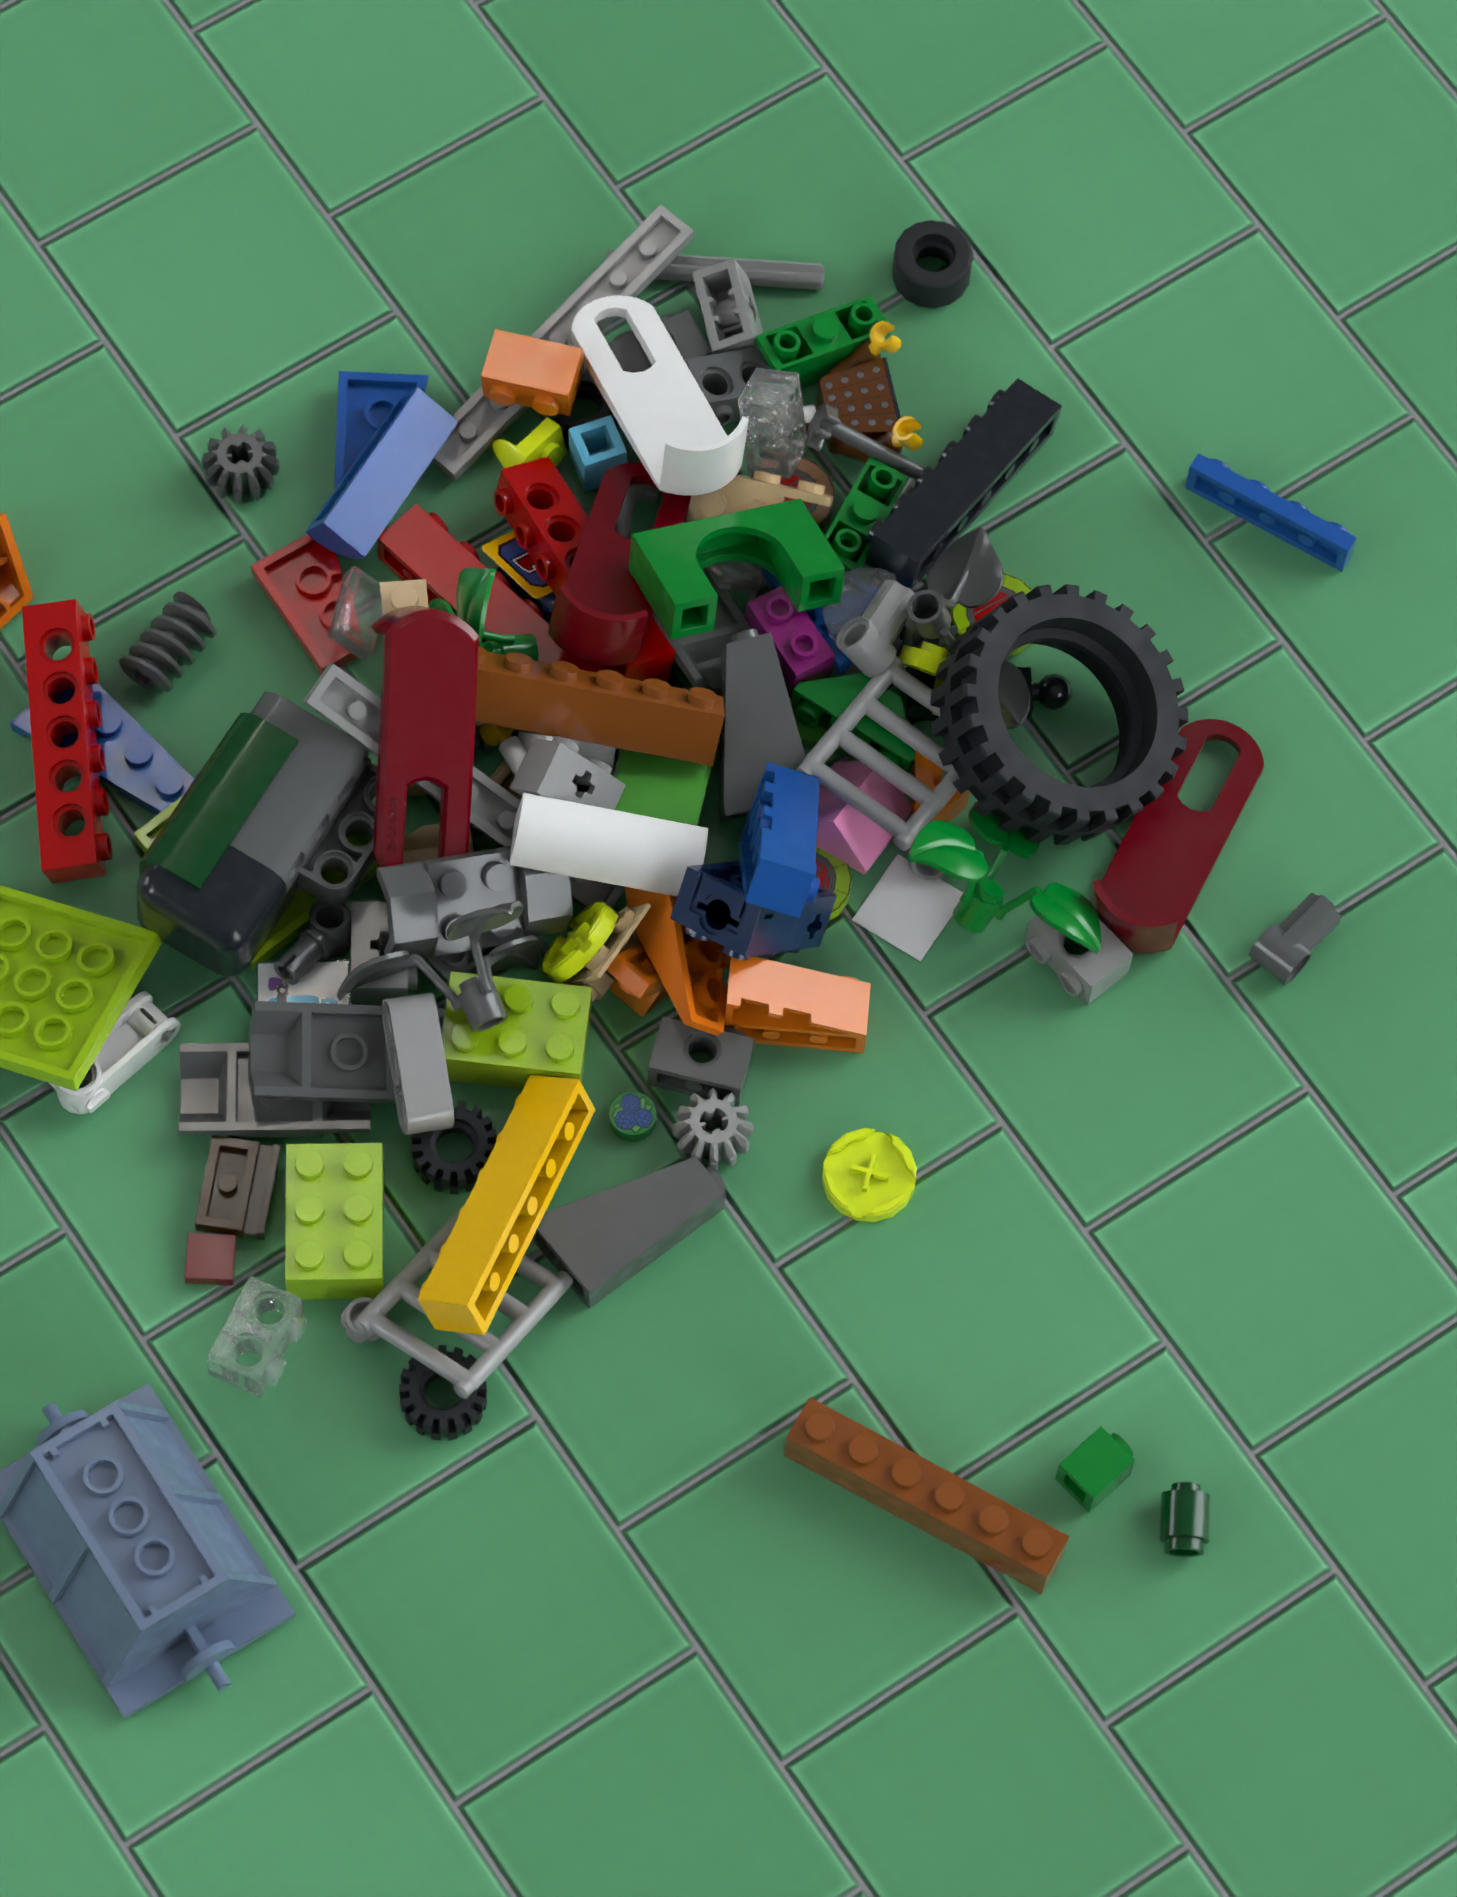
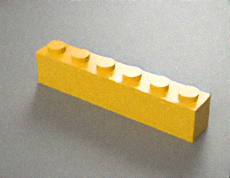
(506, 1205)

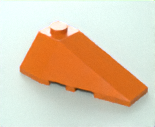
(686, 965)

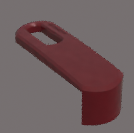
(600, 607)
(425, 725)
(1174, 847)

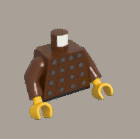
(866, 397)

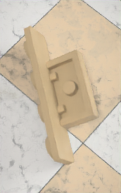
(755, 492)

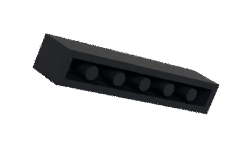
(962, 483)

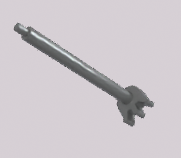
(827, 424)

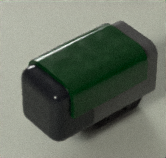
(254, 830)

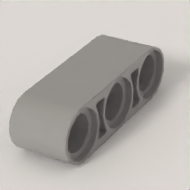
(417, 1063)

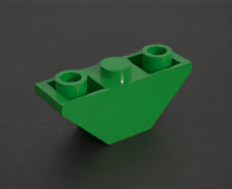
(821, 340)
(866, 503)
(824, 700)

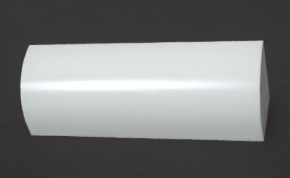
(605, 844)

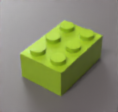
(540, 1037)
(334, 1220)

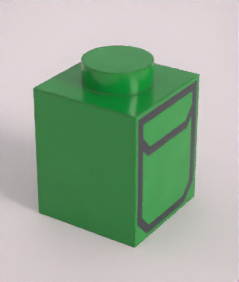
(1096, 1468)

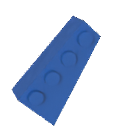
(781, 842)

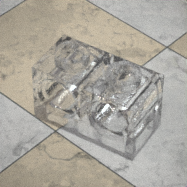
(776, 421)
(247, 1334)

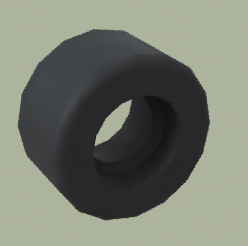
(933, 240)

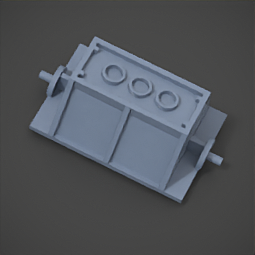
(137, 1549)

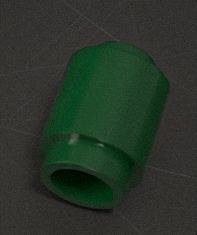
(1184, 1519)

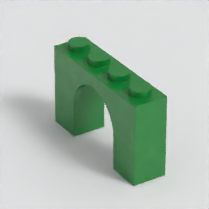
(775, 537)

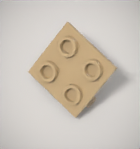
(622, 938)

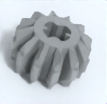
(704, 1116)

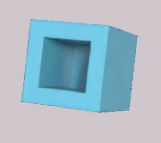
(595, 449)

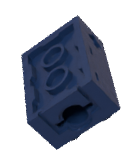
(715, 909)

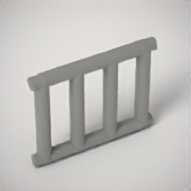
(840, 735)
(494, 1348)

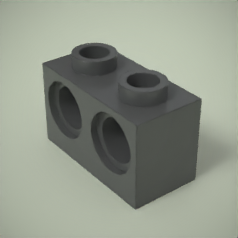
(724, 378)

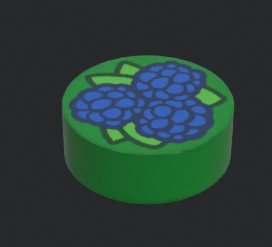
(632, 1116)

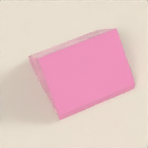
(848, 832)

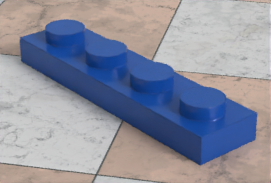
(1270, 512)

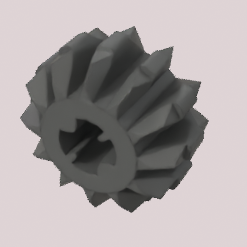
(240, 464)

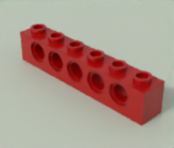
(550, 527)
(45, 631)

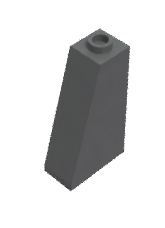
(756, 721)
(628, 1226)

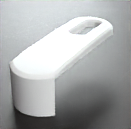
(662, 406)

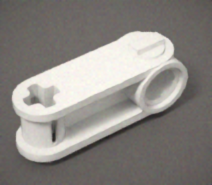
(130, 1045)

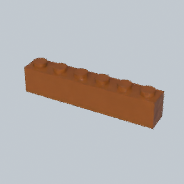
(598, 707)
(925, 1495)

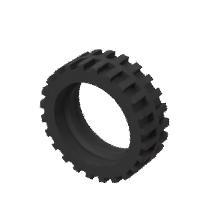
(1123, 664)

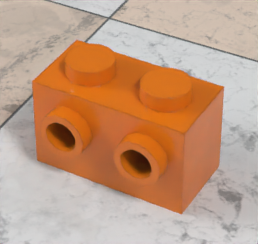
(532, 373)

